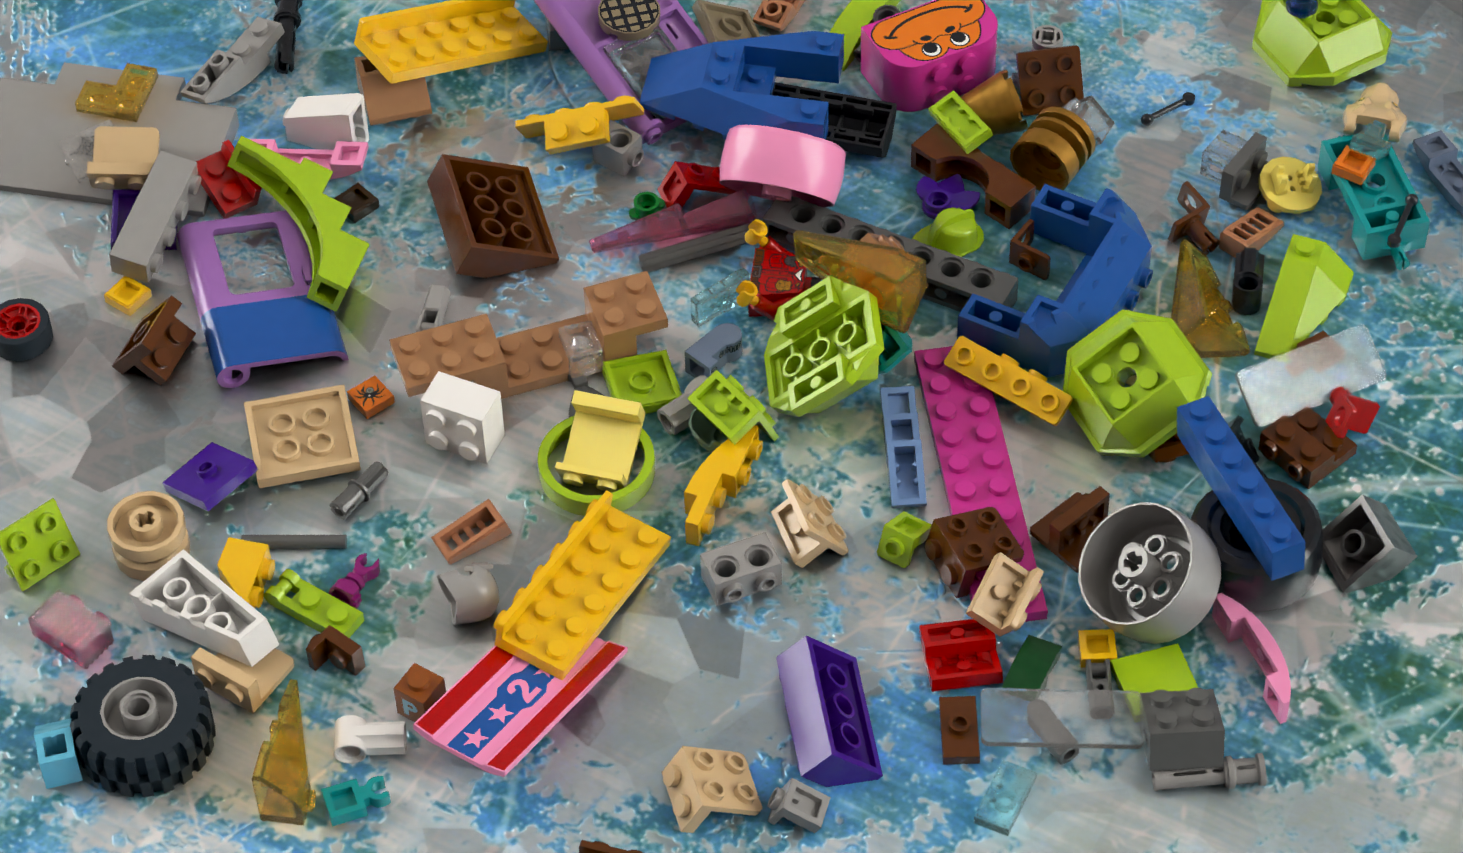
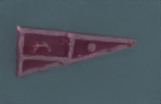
(674, 222)

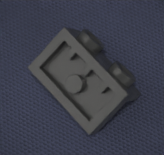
(1241, 175)

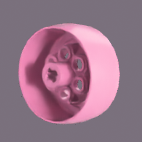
(782, 164)

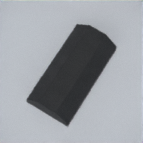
(853, 121)

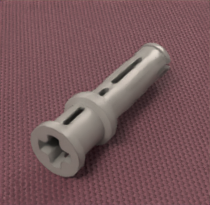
(1232, 774)

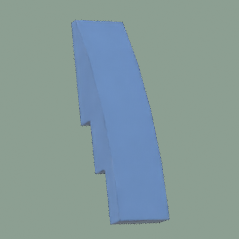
(903, 447)

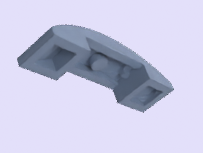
(1440, 162)

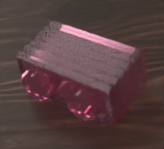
(72, 628)

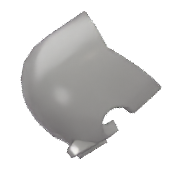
(470, 596)

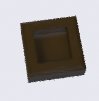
(360, 200)

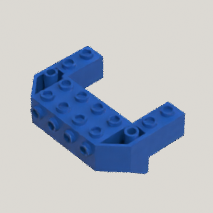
(1100, 287)

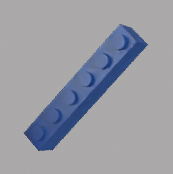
(1241, 488)

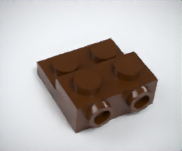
(1305, 446)

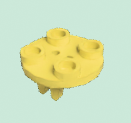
(1277, 188)

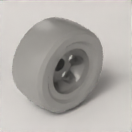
(1123, 561)

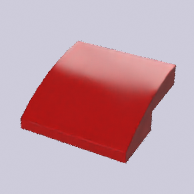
(960, 655)

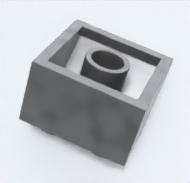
(1365, 545)

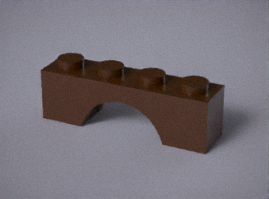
(1006, 193)

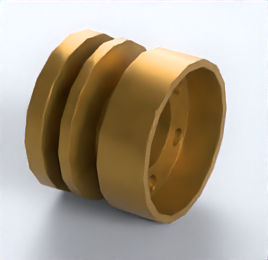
(1053, 148)

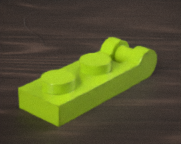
(313, 605)

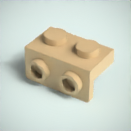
(1004, 595)

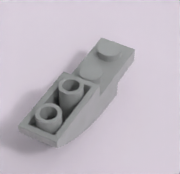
(232, 70)

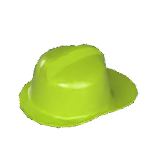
(953, 232)

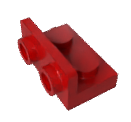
(226, 187)

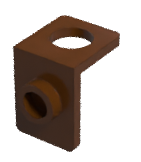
(1027, 257)

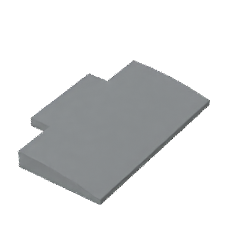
(42, 114)

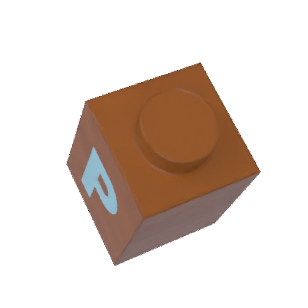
(418, 692)

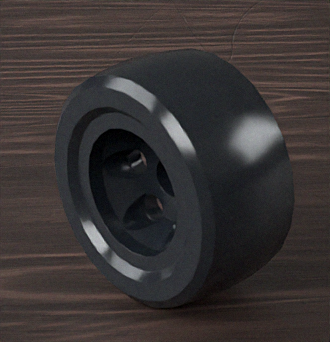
(1241, 571)

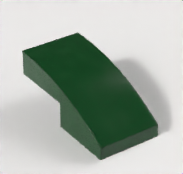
(1032, 664)

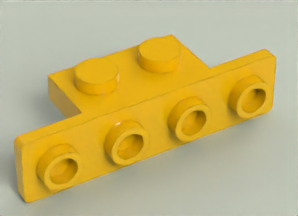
(578, 127)
(1008, 380)

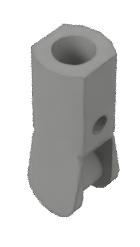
(434, 308)

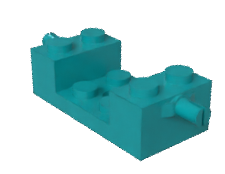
(1377, 209)

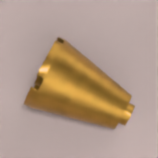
(997, 104)

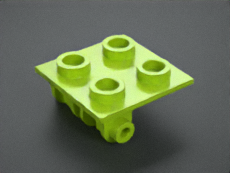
(37, 545)

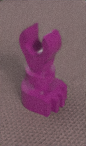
(349, 588)

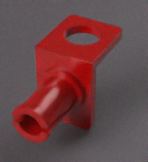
(1350, 412)

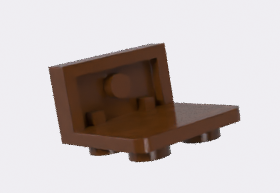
(967, 545)

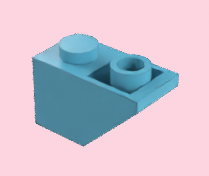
(57, 754)

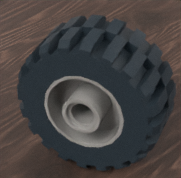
(142, 725)

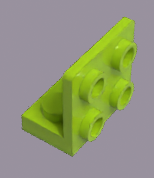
(731, 408)

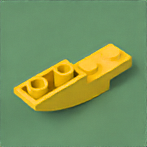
(715, 479)

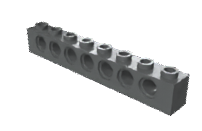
(948, 276)

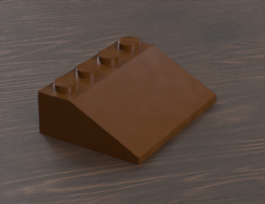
(490, 217)

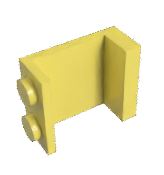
(602, 441)

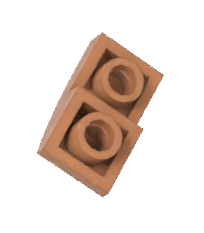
(777, 13)

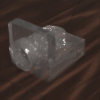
(582, 349)

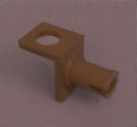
(1193, 223)

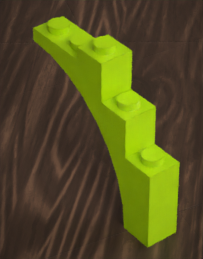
(319, 217)

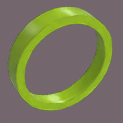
(578, 503)

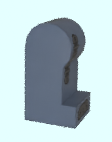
(714, 350)

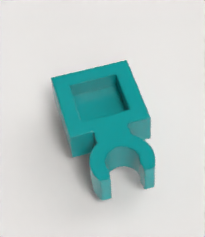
(349, 801)

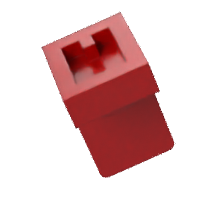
(686, 177)

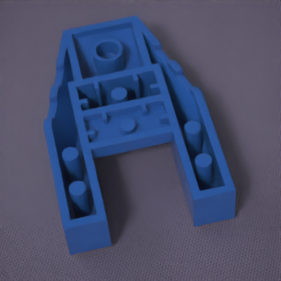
(734, 82)

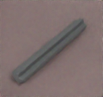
(693, 248)

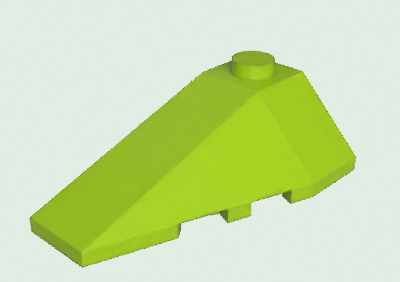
(1306, 291)

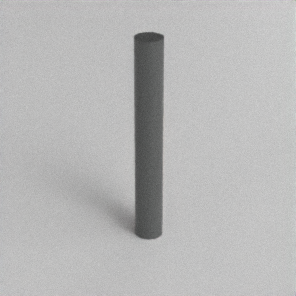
(300, 541)

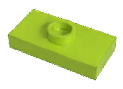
(960, 122)

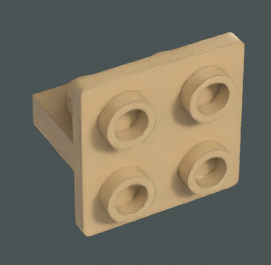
(807, 524)

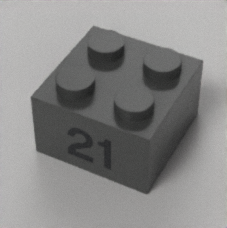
(1182, 729)

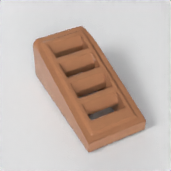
(1230, 237)
(487, 536)

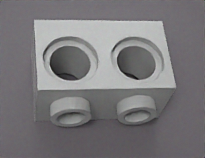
(741, 569)

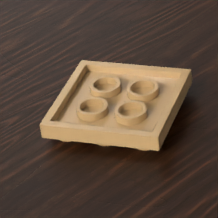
(301, 436)

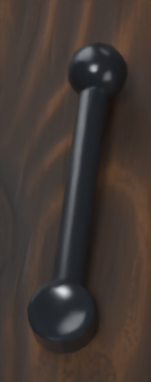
(1187, 99)
(1394, 239)

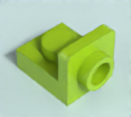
(901, 537)

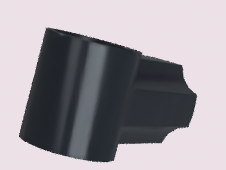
(1248, 281)

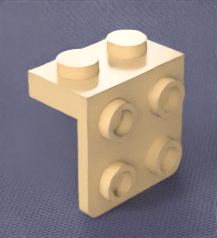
(122, 157)
(240, 682)
(707, 782)

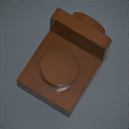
(338, 649)

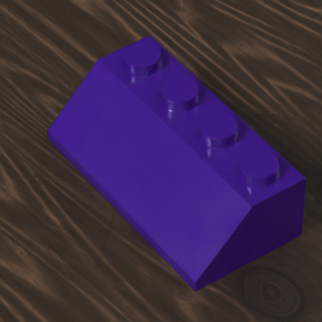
(828, 714)

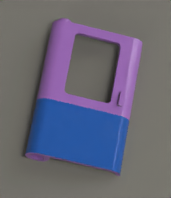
(259, 325)

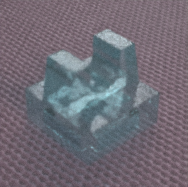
(1372, 141)

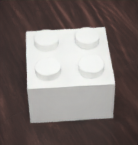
(462, 417)

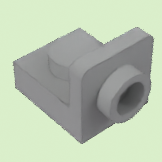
(799, 805)

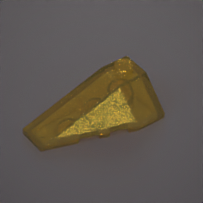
(1202, 309)
(282, 767)

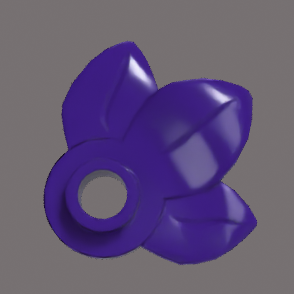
(945, 195)

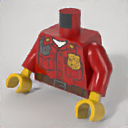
(774, 275)

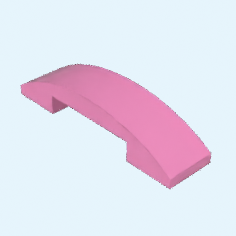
(343, 160)
(1237, 623)

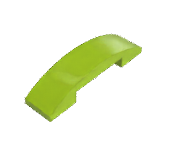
(854, 16)

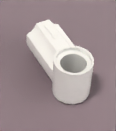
(357, 738)

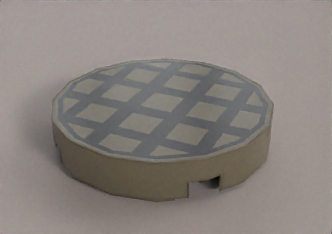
(629, 18)

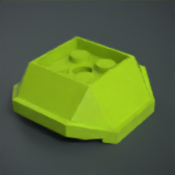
(1324, 47)
(822, 347)
(1140, 416)

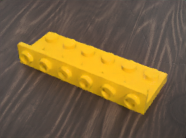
(446, 37)
(579, 588)

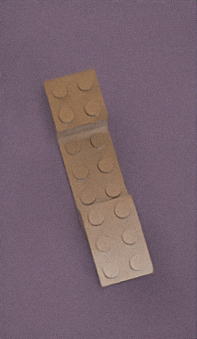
(532, 356)

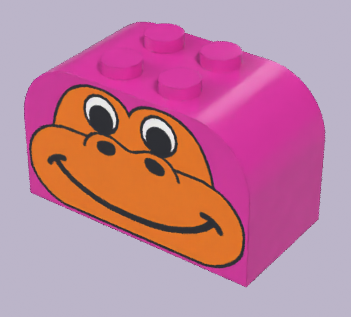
(930, 52)

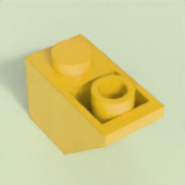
(246, 568)

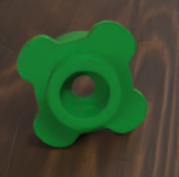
(645, 205)

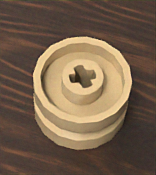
(146, 533)

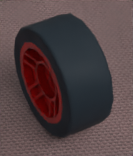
(24, 329)

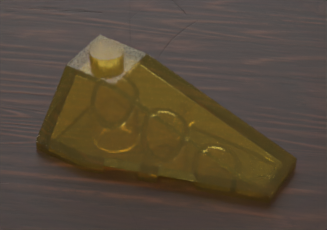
(885, 271)

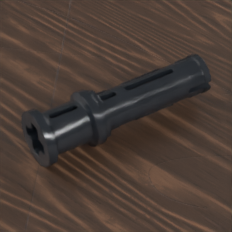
(290, 18)

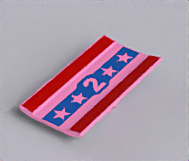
(509, 706)

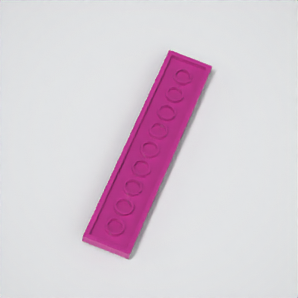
(973, 454)

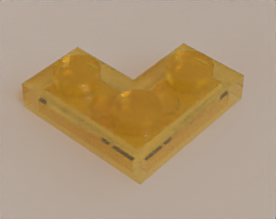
(121, 100)

